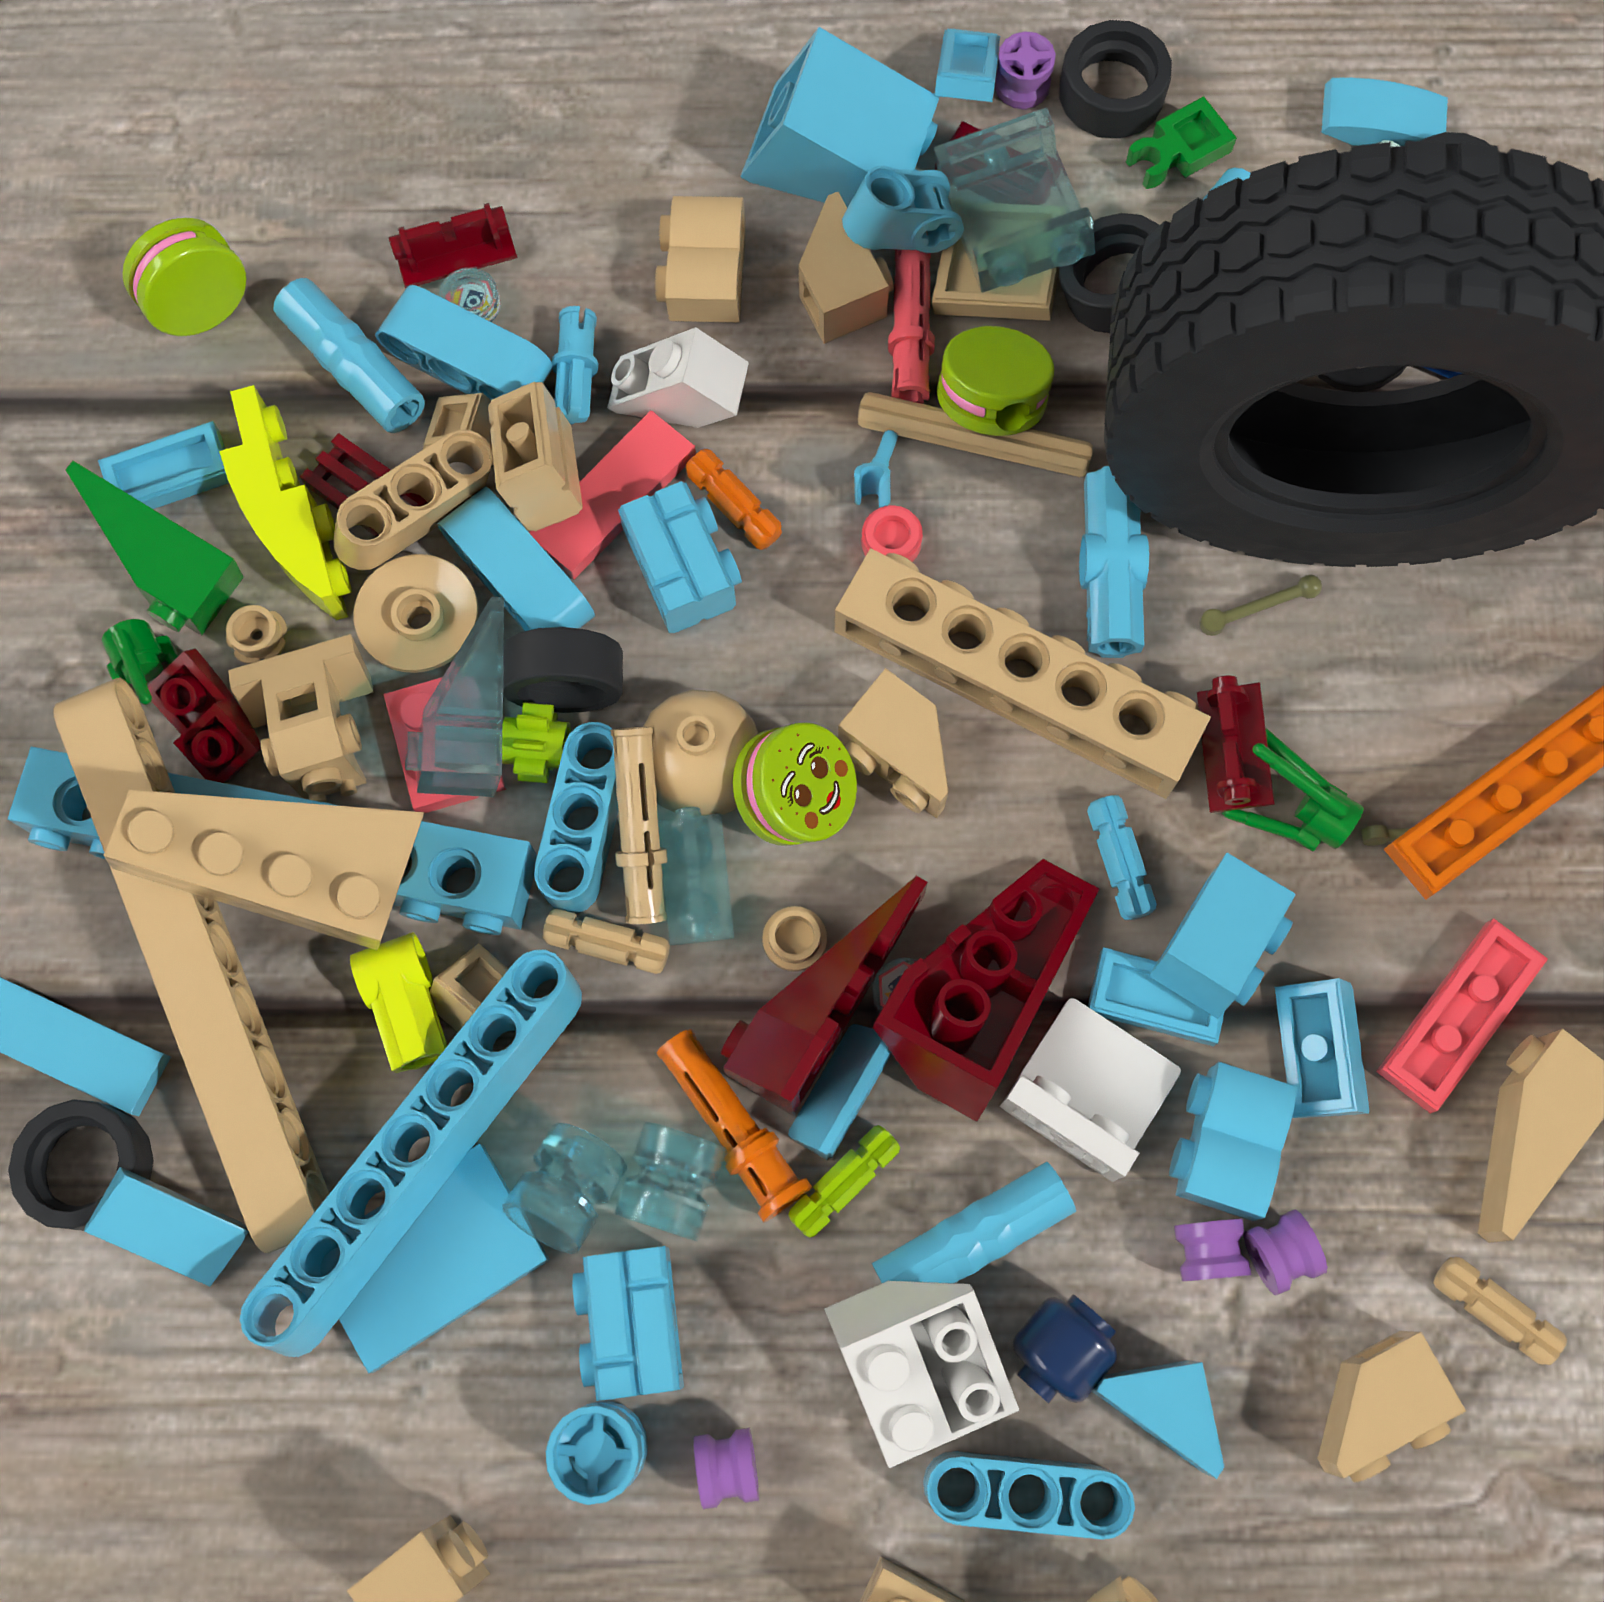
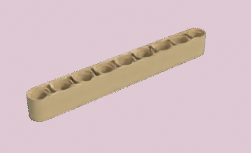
(198, 982)

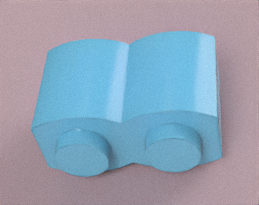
(1234, 1140)

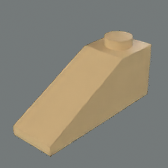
(1539, 1127)

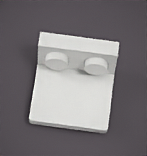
(1092, 1089)

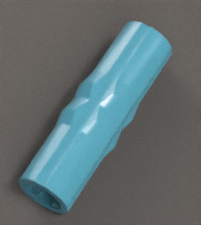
(349, 355)
(981, 1231)

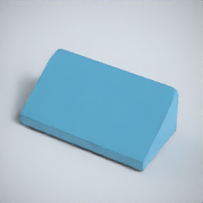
(1322, 1048)
(840, 1091)
(166, 1227)

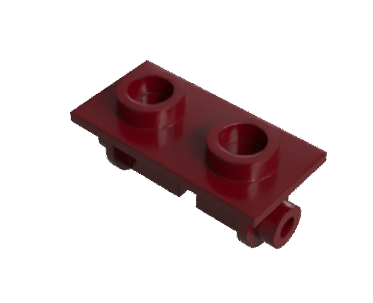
(466, 241)
(1236, 724)

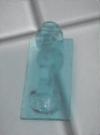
(696, 878)

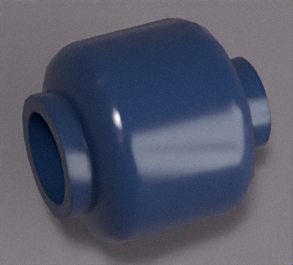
(1065, 1349)

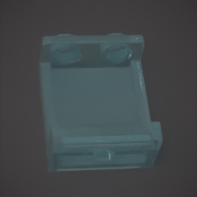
(1015, 201)

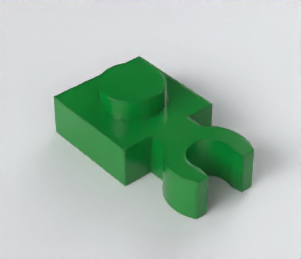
(1183, 139)

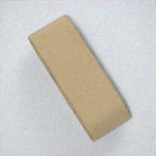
(403, 524)

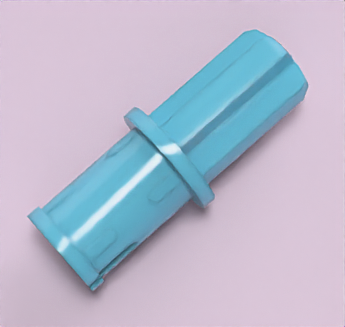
(575, 363)

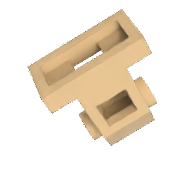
(317, 747)

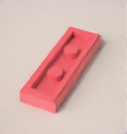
(634, 468)
(1461, 1016)

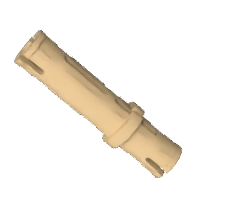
(639, 826)

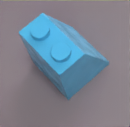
(836, 120)

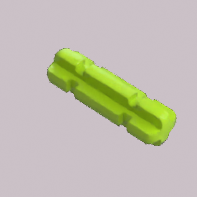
(844, 1181)

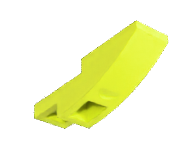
(279, 508)

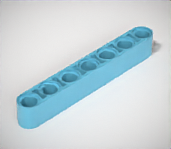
(385, 1165)

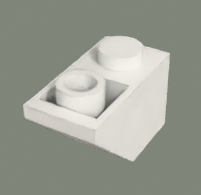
(680, 379)

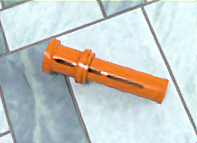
(749, 1150)

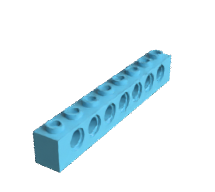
(52, 808)

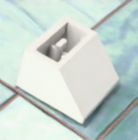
(921, 1364)

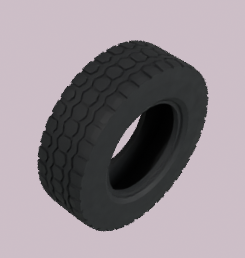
(1360, 264)

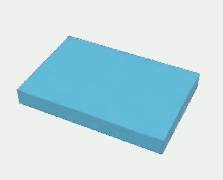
(442, 1266)

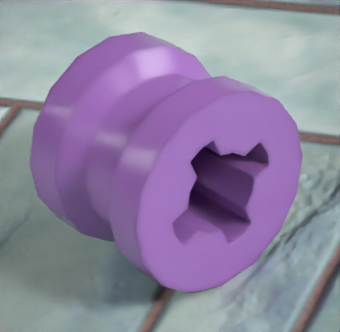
(1036, 59)
(1212, 1250)
(1285, 1252)
(726, 1468)

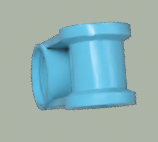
(898, 208)

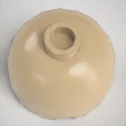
(697, 749)

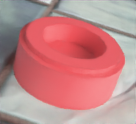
(892, 531)

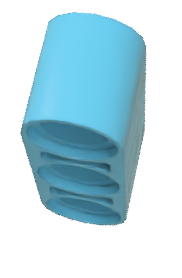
(459, 346)
(514, 564)
(584, 848)
(1057, 1514)

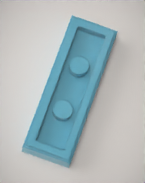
(77, 1049)

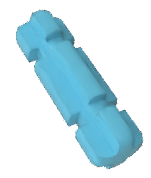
(1121, 857)

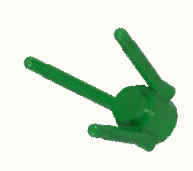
(137, 654)
(1324, 809)

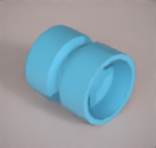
(596, 1452)

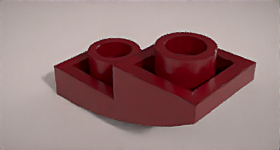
(206, 714)

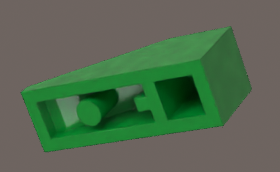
(171, 567)

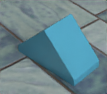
(1172, 1407)

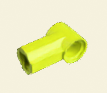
(396, 988)

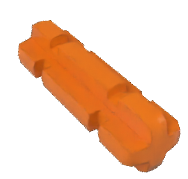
(733, 499)

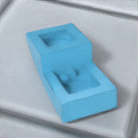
(1379, 110)

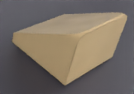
(460, 413)
(465, 985)

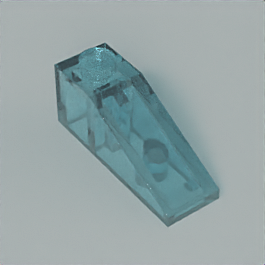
(462, 722)

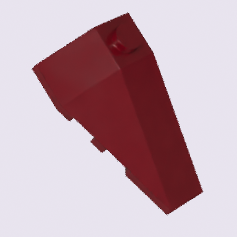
(974, 997)
(801, 1024)

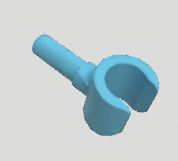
(875, 476)

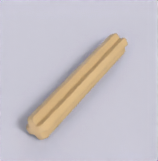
(936, 427)

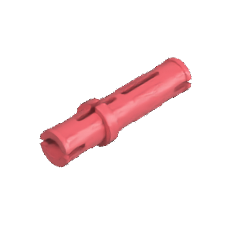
(911, 339)

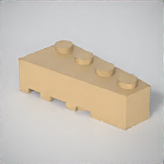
(275, 858)

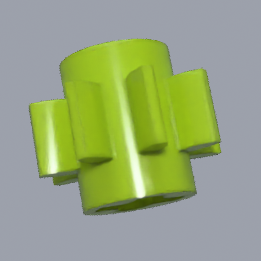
(534, 742)

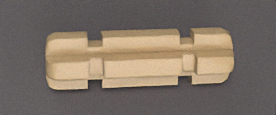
(606, 941)
(1500, 1311)

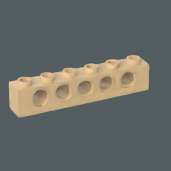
(1032, 702)

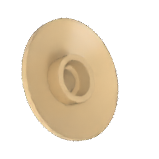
(400, 593)

